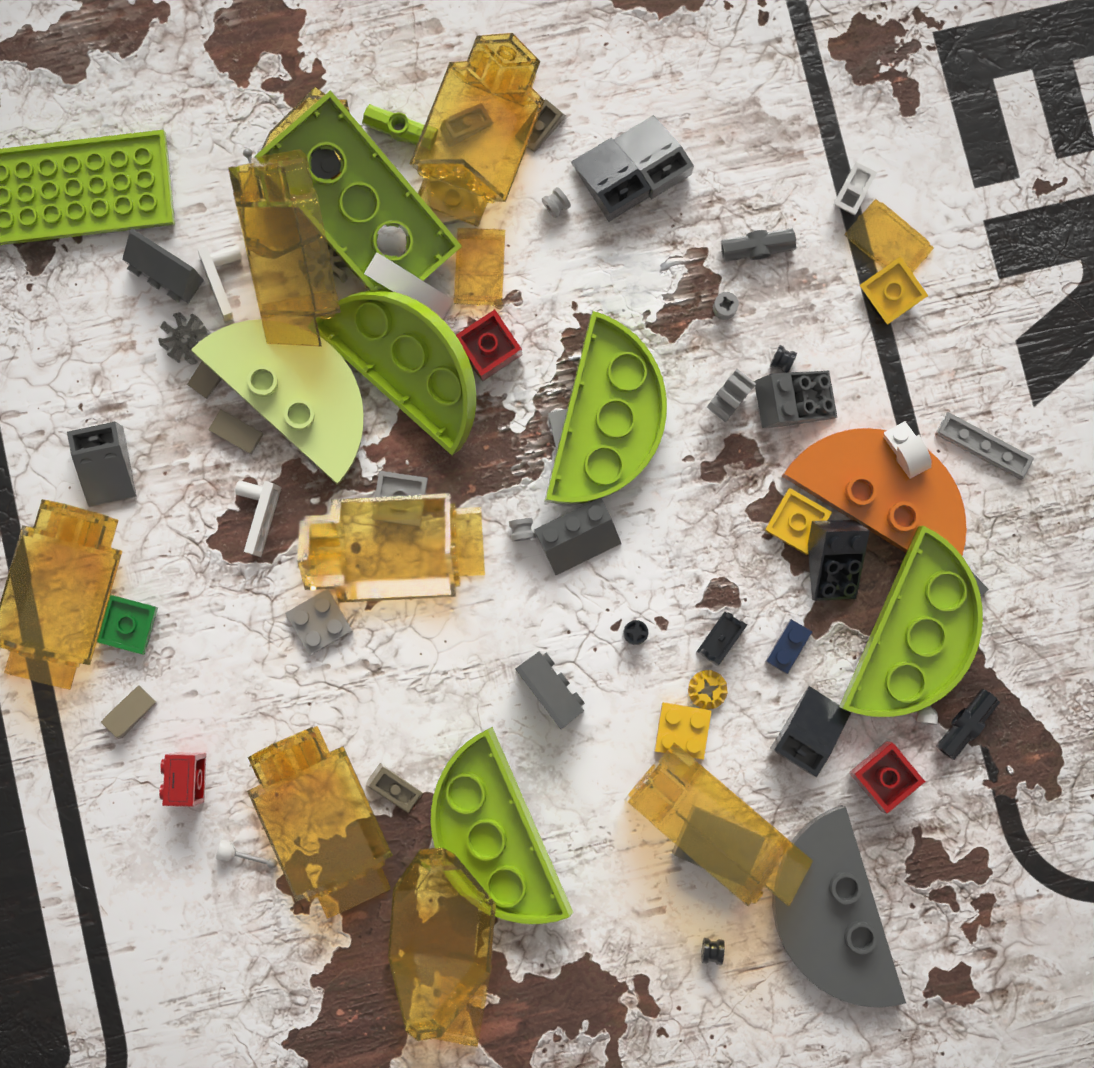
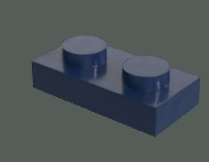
(788, 646)

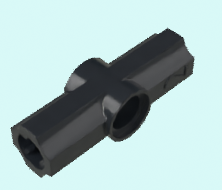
(968, 724)

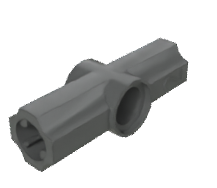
(758, 244)

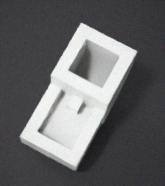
(855, 188)
(909, 448)

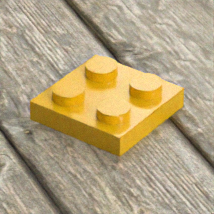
(893, 290)
(794, 518)
(685, 727)

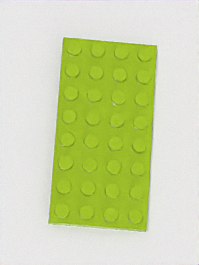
(85, 187)

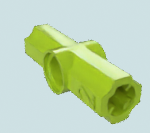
(385, 121)

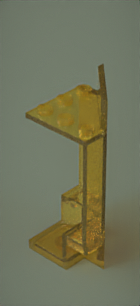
(478, 128)
(285, 246)
(391, 548)
(57, 593)
(319, 822)
(718, 829)

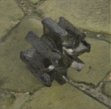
(174, 342)

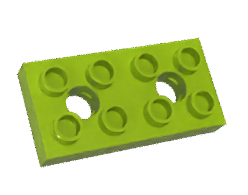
(365, 195)

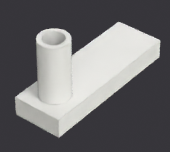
(209, 263)
(267, 500)

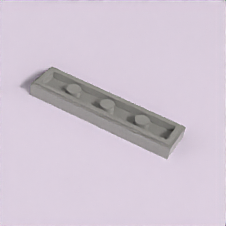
(984, 445)

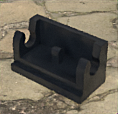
(721, 638)

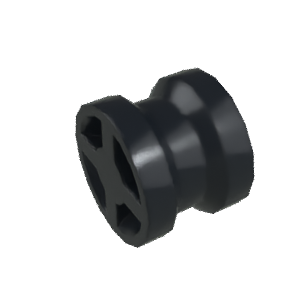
(783, 359)
(638, 630)
(712, 951)

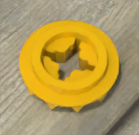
(697, 684)

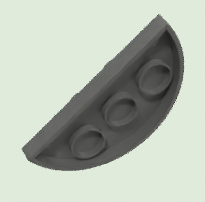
(834, 920)

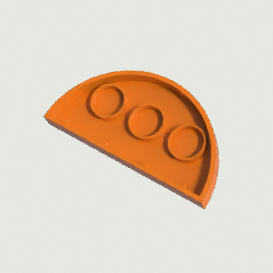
(863, 481)

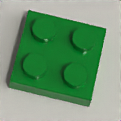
(127, 624)

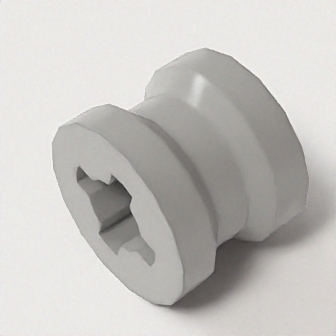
(556, 202)
(724, 310)
(521, 529)

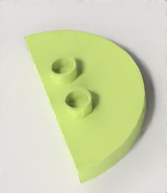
(296, 388)

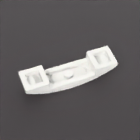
(405, 283)

